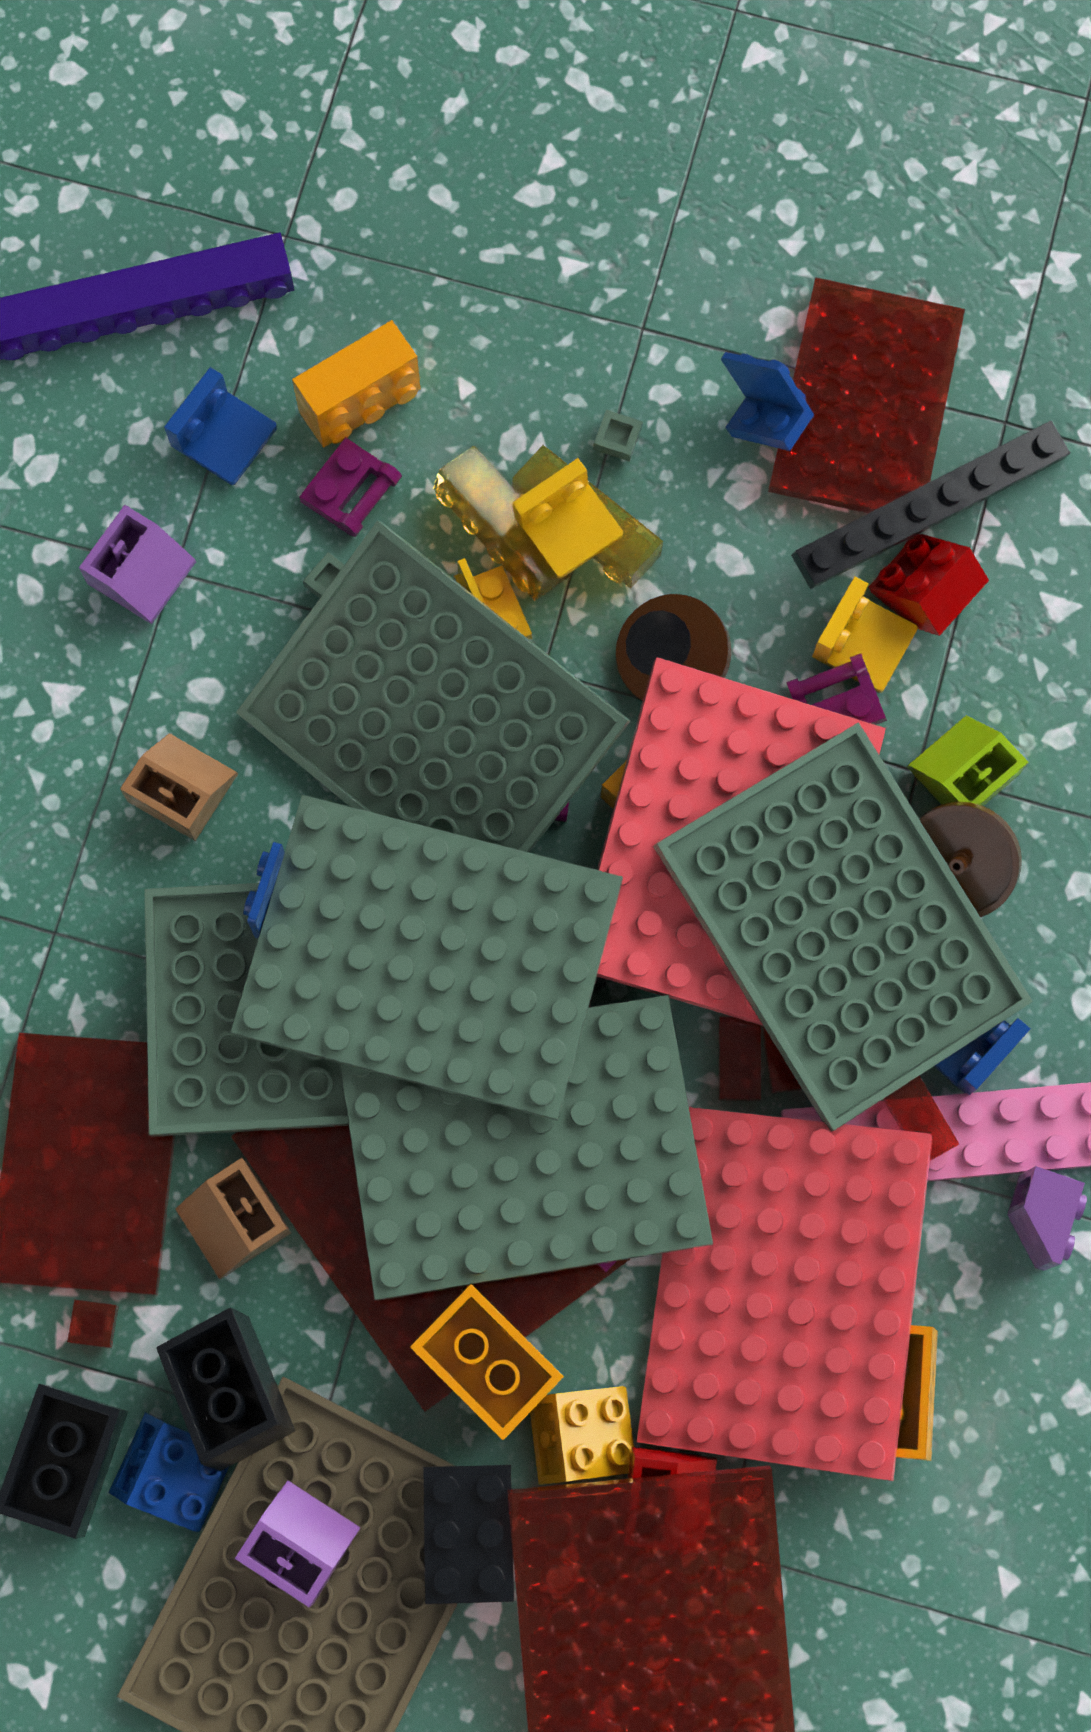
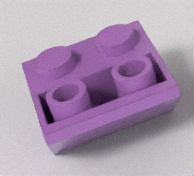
(137, 564)
(1044, 1215)
(298, 1543)

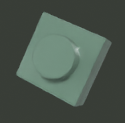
(617, 435)
(323, 574)

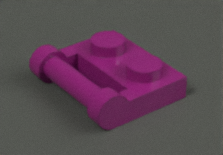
(341, 479)
(856, 703)

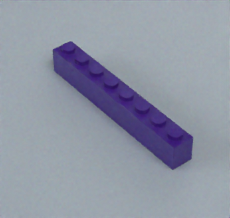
(143, 296)

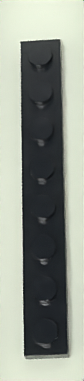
(930, 504)

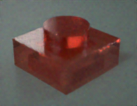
(93, 1323)

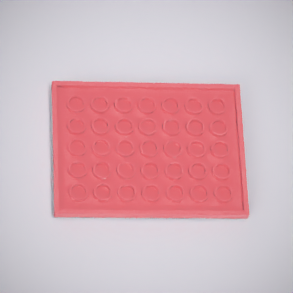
(691, 752)
(802, 1309)

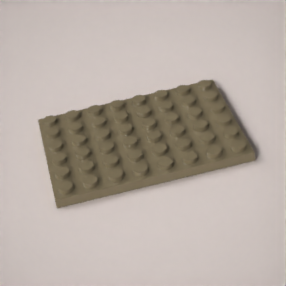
(257, 1660)

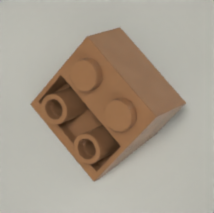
(178, 785)
(232, 1218)

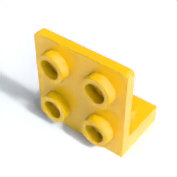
(566, 519)
(496, 593)
(865, 629)
(582, 1435)

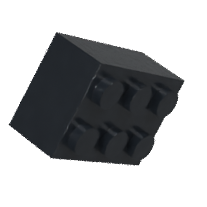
(225, 1389)
(61, 1461)
(468, 1534)

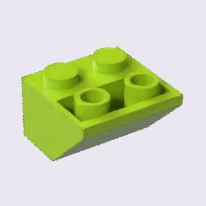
(968, 764)

